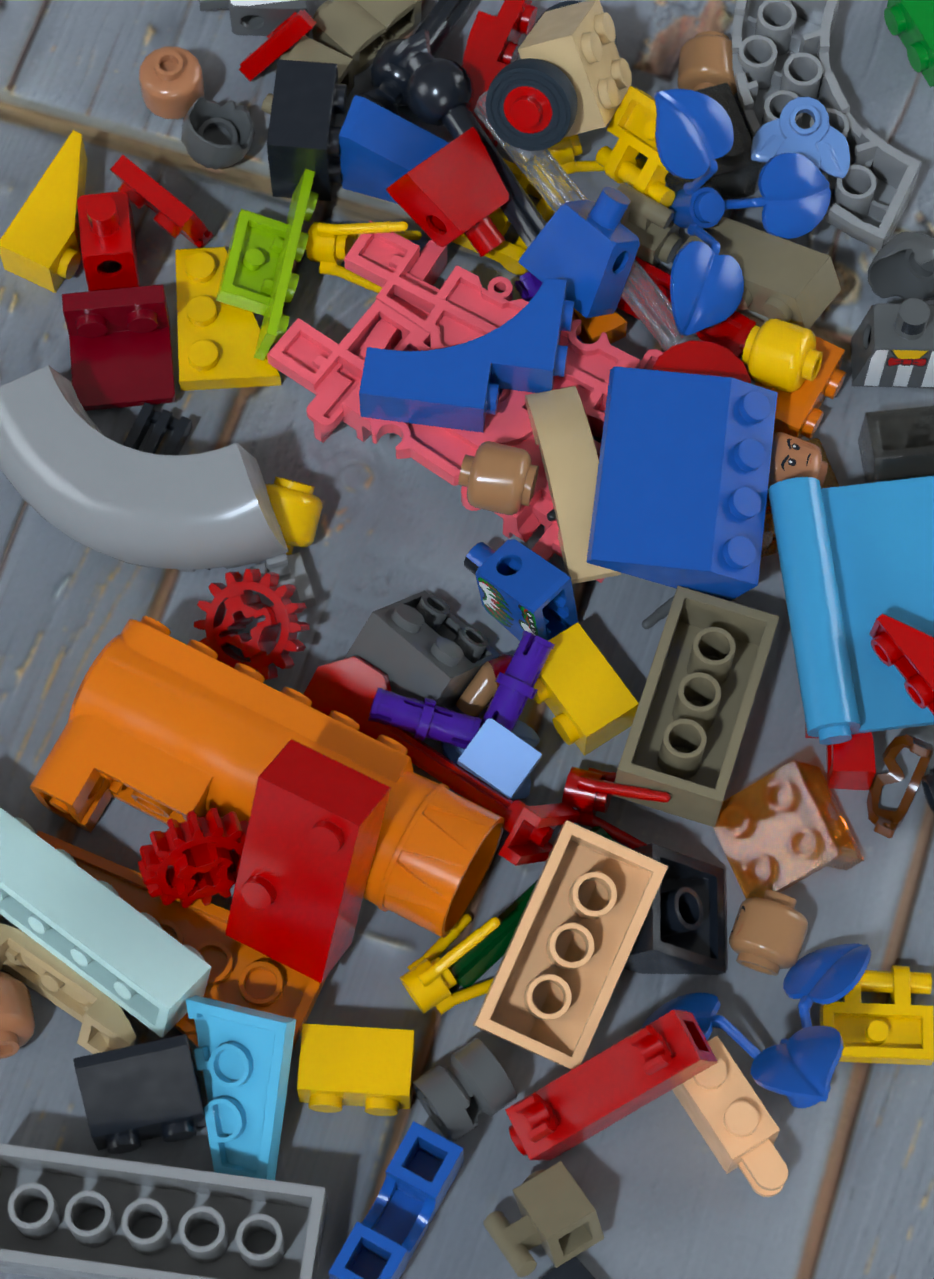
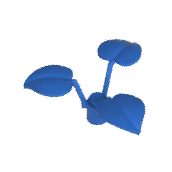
(794, 200)
(807, 1060)

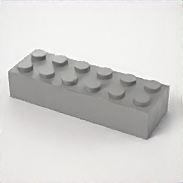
(151, 1221)

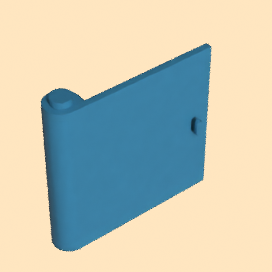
(842, 566)

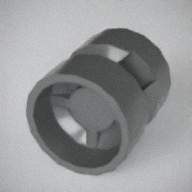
(464, 1090)

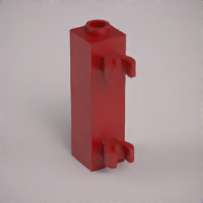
(610, 1086)

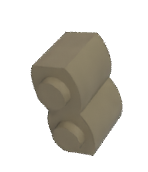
(364, 26)

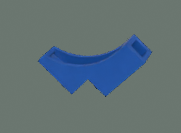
(462, 382)

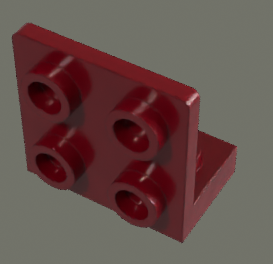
(120, 347)

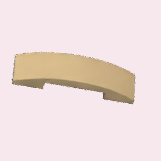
(571, 474)
(102, 1019)

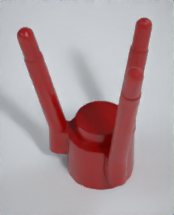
(592, 792)

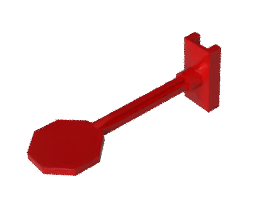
(351, 688)

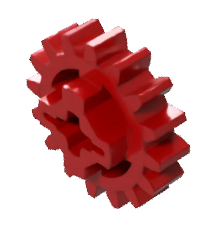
(241, 608)
(194, 858)

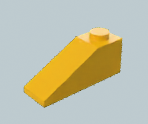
(45, 233)

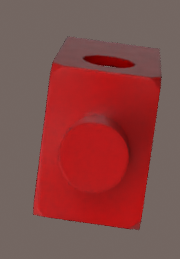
(455, 194)
(108, 235)

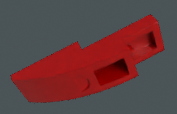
(494, 45)

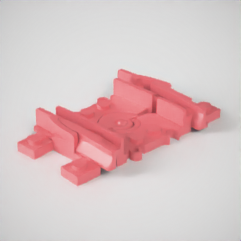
(420, 317)

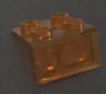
(784, 830)

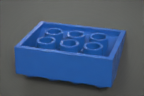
(683, 480)

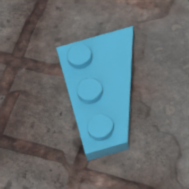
(246, 1083)

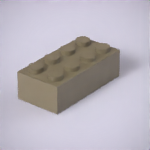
(696, 704)

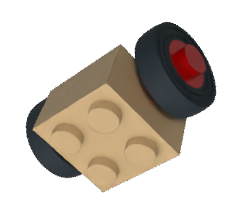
(563, 82)

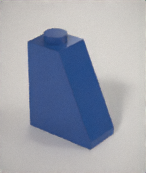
(380, 148)

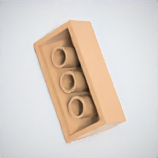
(570, 946)

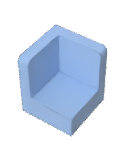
(499, 758)

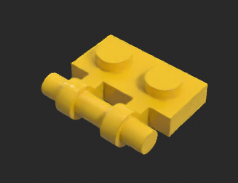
(636, 128)
(885, 1031)

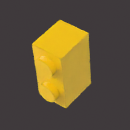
(584, 692)
(356, 1068)

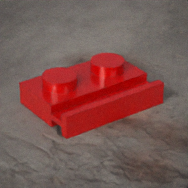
(170, 212)

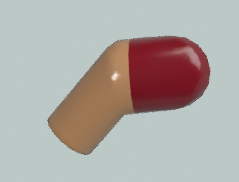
(482, 686)

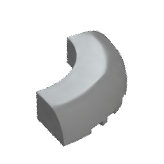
(784, 55)
(128, 501)

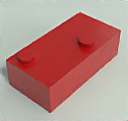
(306, 860)

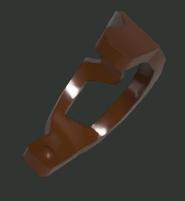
(886, 820)

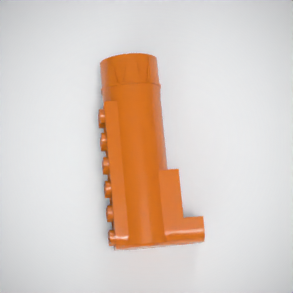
(190, 733)

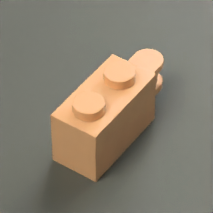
(734, 1122)

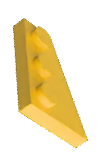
(214, 337)

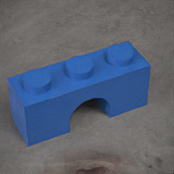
(403, 1209)

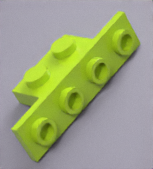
(262, 260)

